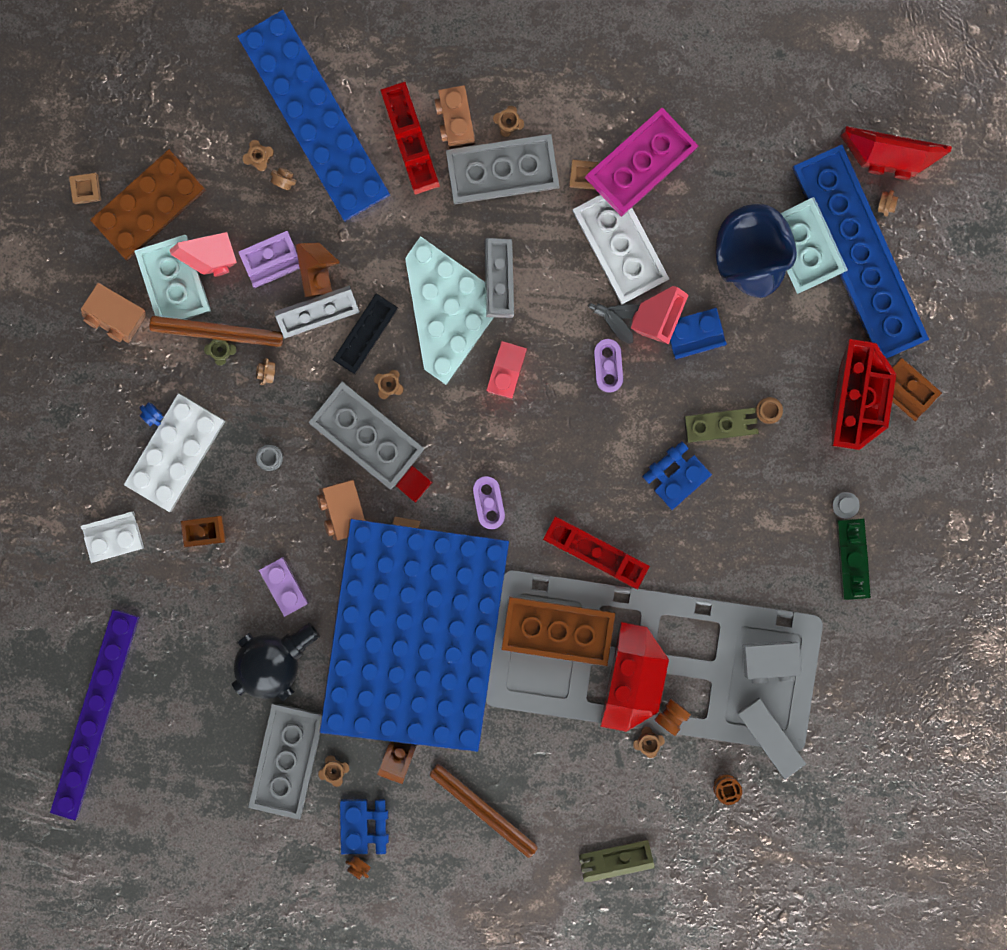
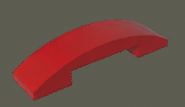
(596, 552)

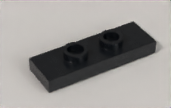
(365, 333)

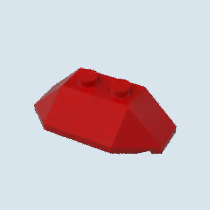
(892, 153)
(862, 395)
(634, 679)

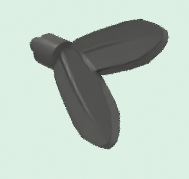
(614, 315)

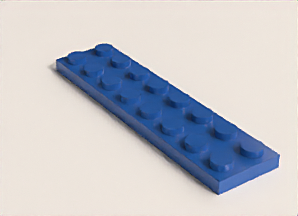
(313, 115)
(872, 273)

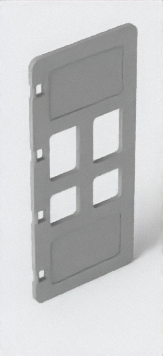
(561, 685)

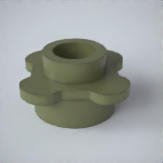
(220, 357)

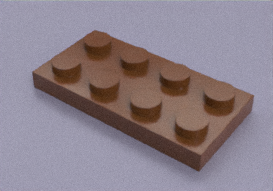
(148, 204)
(558, 631)

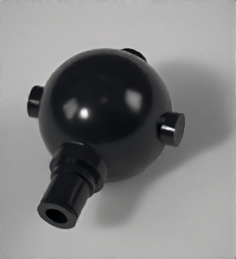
(269, 664)

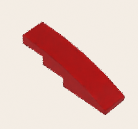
(410, 138)

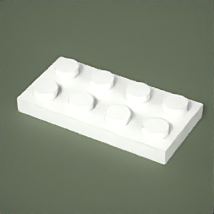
(621, 248)
(174, 452)

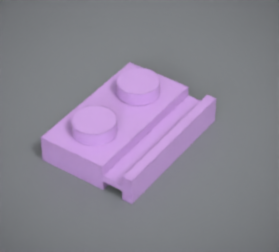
(270, 259)

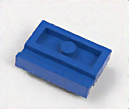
(697, 334)

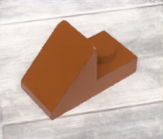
(314, 265)
(203, 531)
(396, 761)

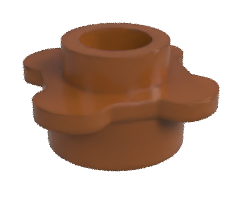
(358, 867)

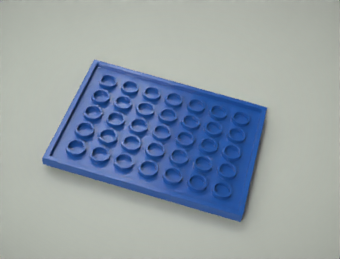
(414, 635)

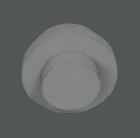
(269, 457)
(845, 505)

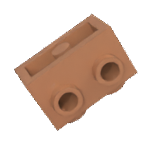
(456, 116)
(112, 313)
(340, 506)

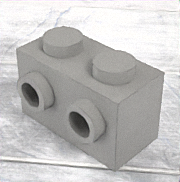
(772, 660)

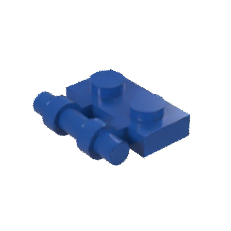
(682, 481)
(354, 826)

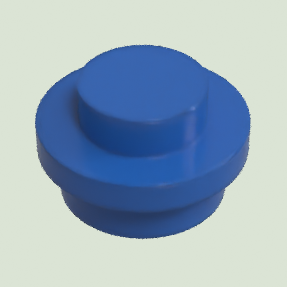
(151, 414)

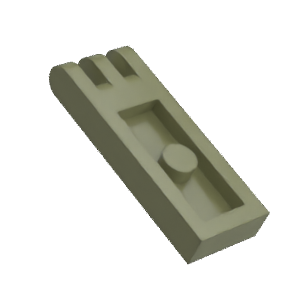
(719, 425)
(616, 861)

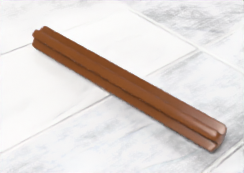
(216, 331)
(483, 811)

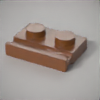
(912, 390)

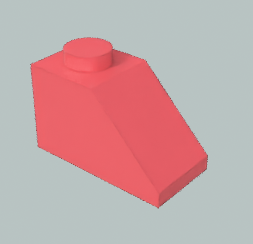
(206, 254)
(660, 314)
(506, 370)

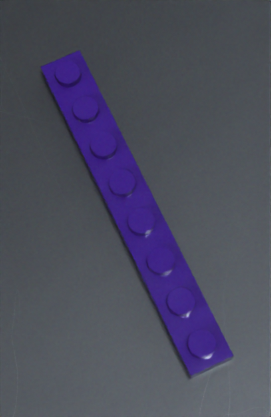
(94, 714)

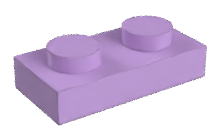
(283, 586)

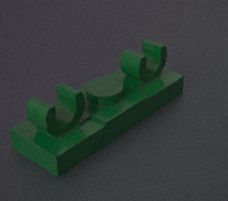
(853, 559)

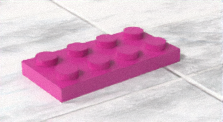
(641, 162)

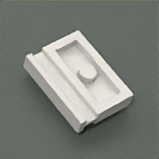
(112, 537)

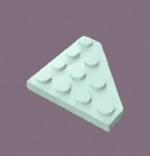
(447, 308)

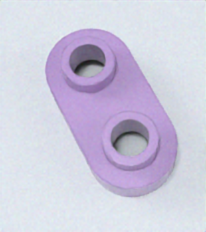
(607, 366)
(490, 502)

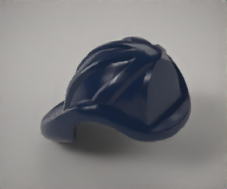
(755, 249)

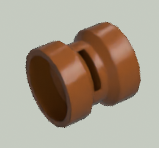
(672, 717)
(723, 786)

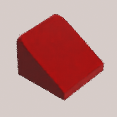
(414, 484)

